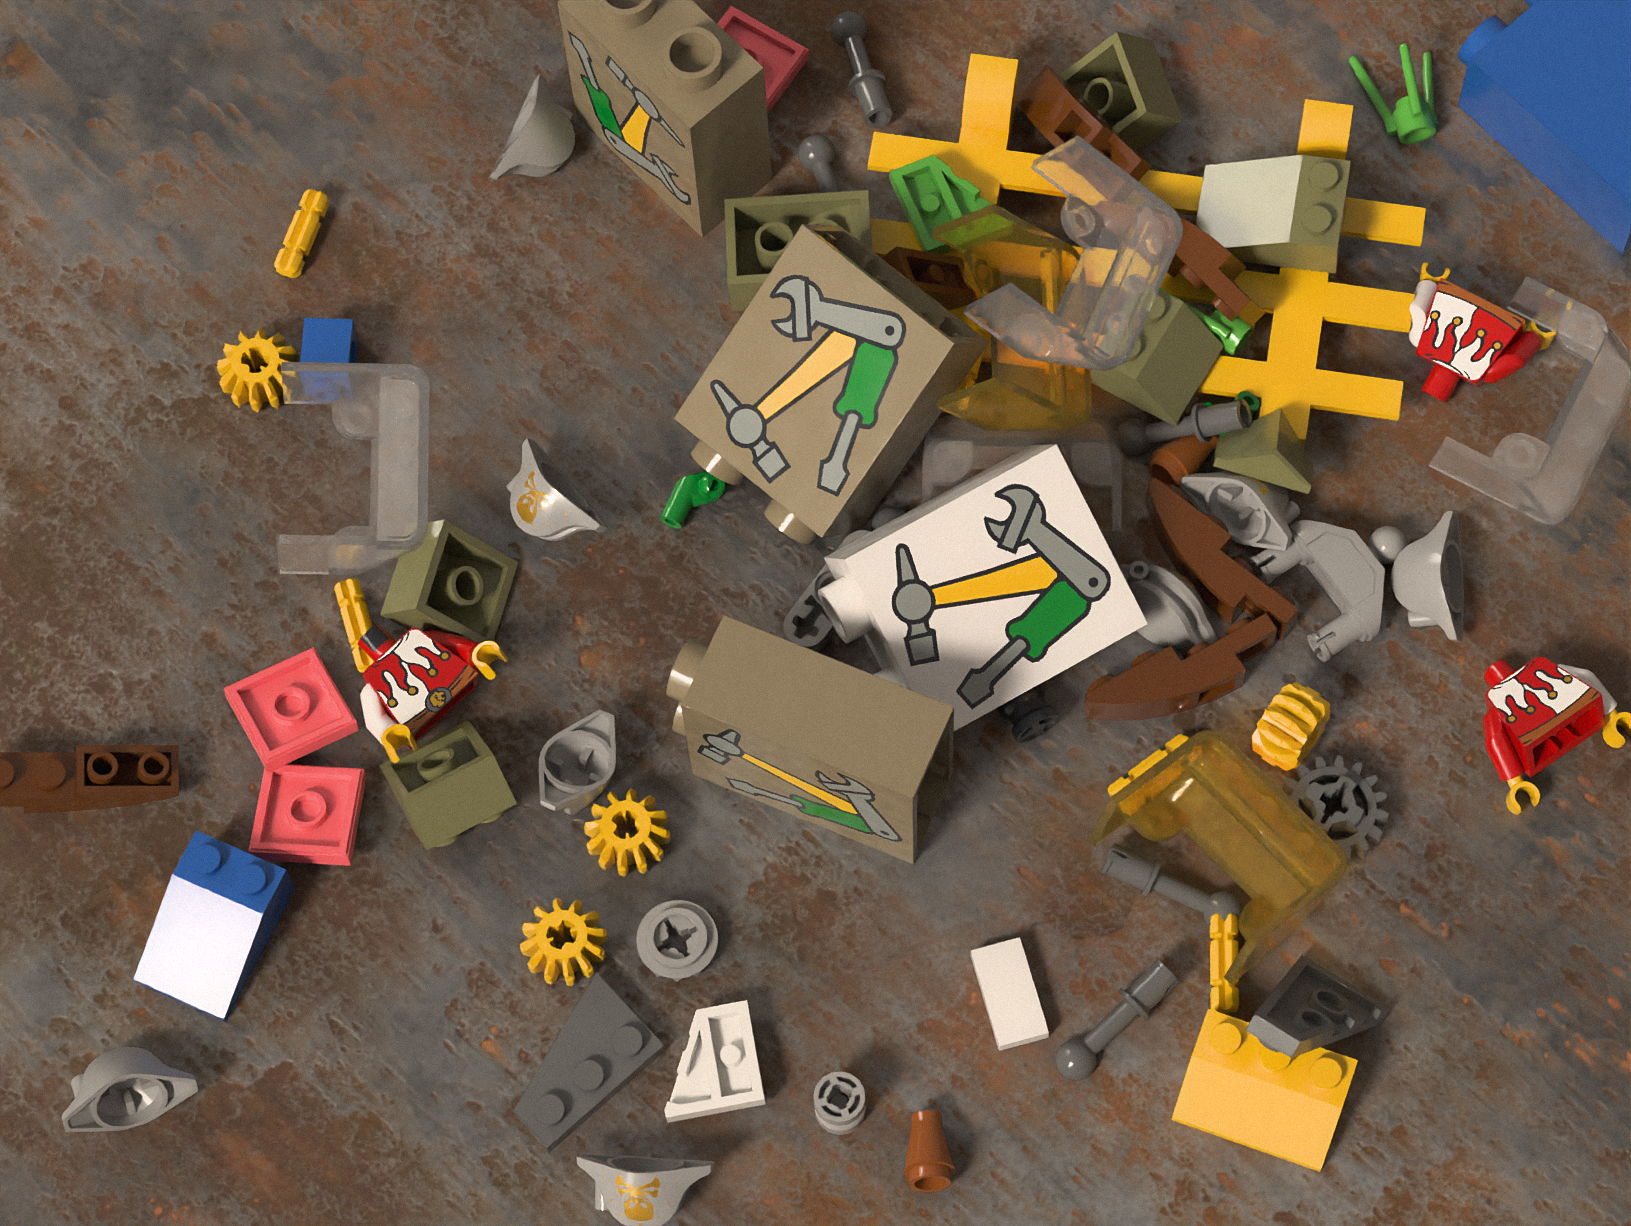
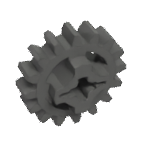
(1350, 820)

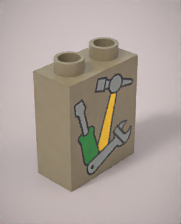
(671, 100)
(827, 384)
(814, 736)

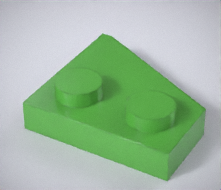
(932, 198)

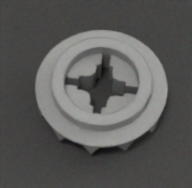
(685, 919)

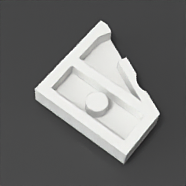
(718, 1066)

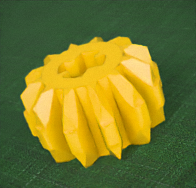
(245, 359)
(1291, 726)
(622, 814)
(571, 957)

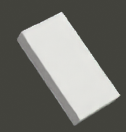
(1009, 994)

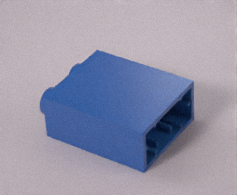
(1561, 102)

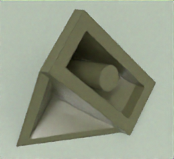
(1267, 453)

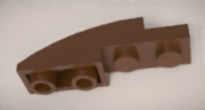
(1065, 114)
(1209, 263)
(1200, 552)
(1165, 685)
(89, 777)

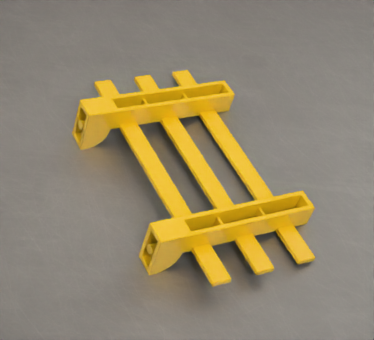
(1294, 297)

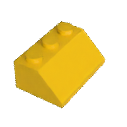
(1262, 1094)

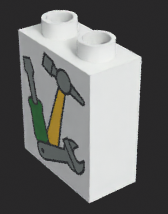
(984, 587)

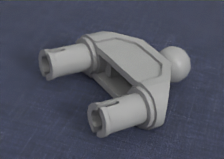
(1346, 572)

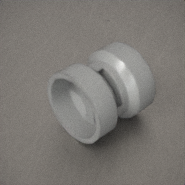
(840, 1114)

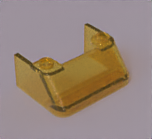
(1021, 391)
(1243, 827)

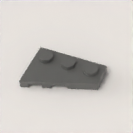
(1313, 1010)
(587, 1065)

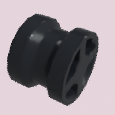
(1029, 715)

